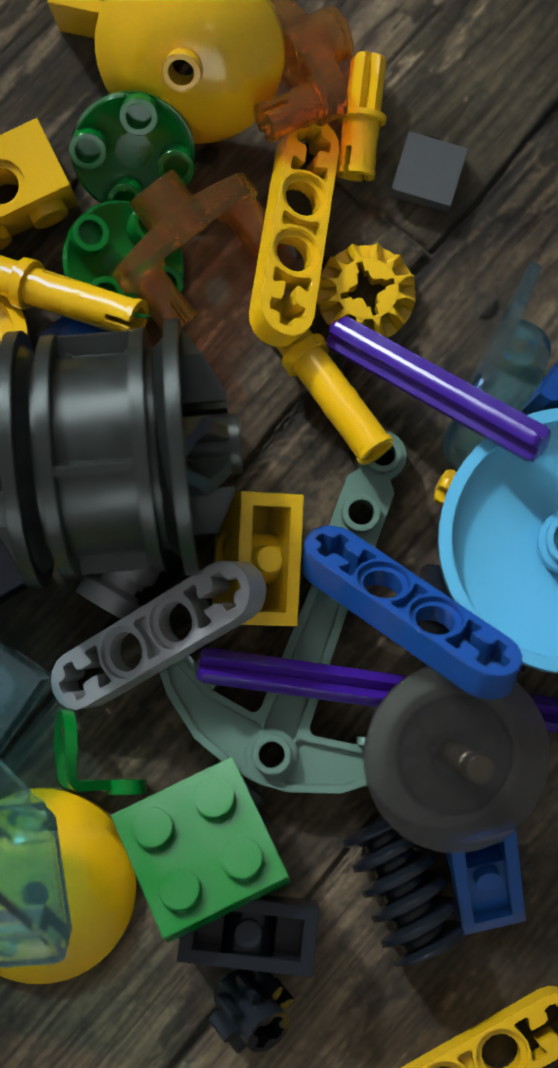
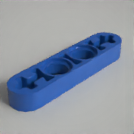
(469, 655)

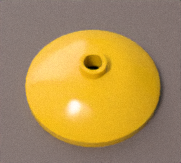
(228, 43)
(98, 886)

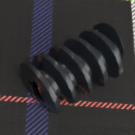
(407, 893)

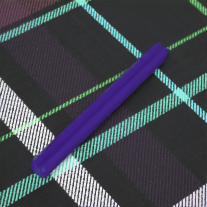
(315, 680)

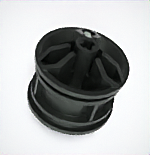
(111, 453)

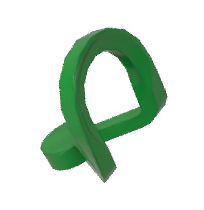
(66, 762)

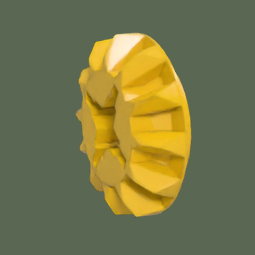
(380, 266)

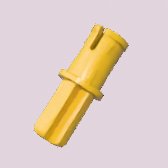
(363, 117)

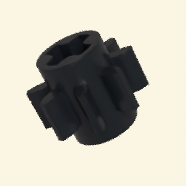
(251, 1010)

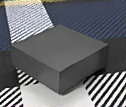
(428, 172)

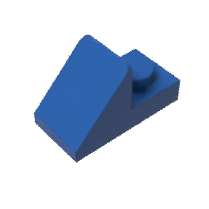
(488, 886)

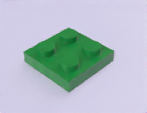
(199, 849)

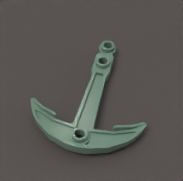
(230, 730)

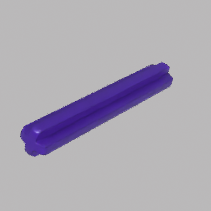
(439, 389)

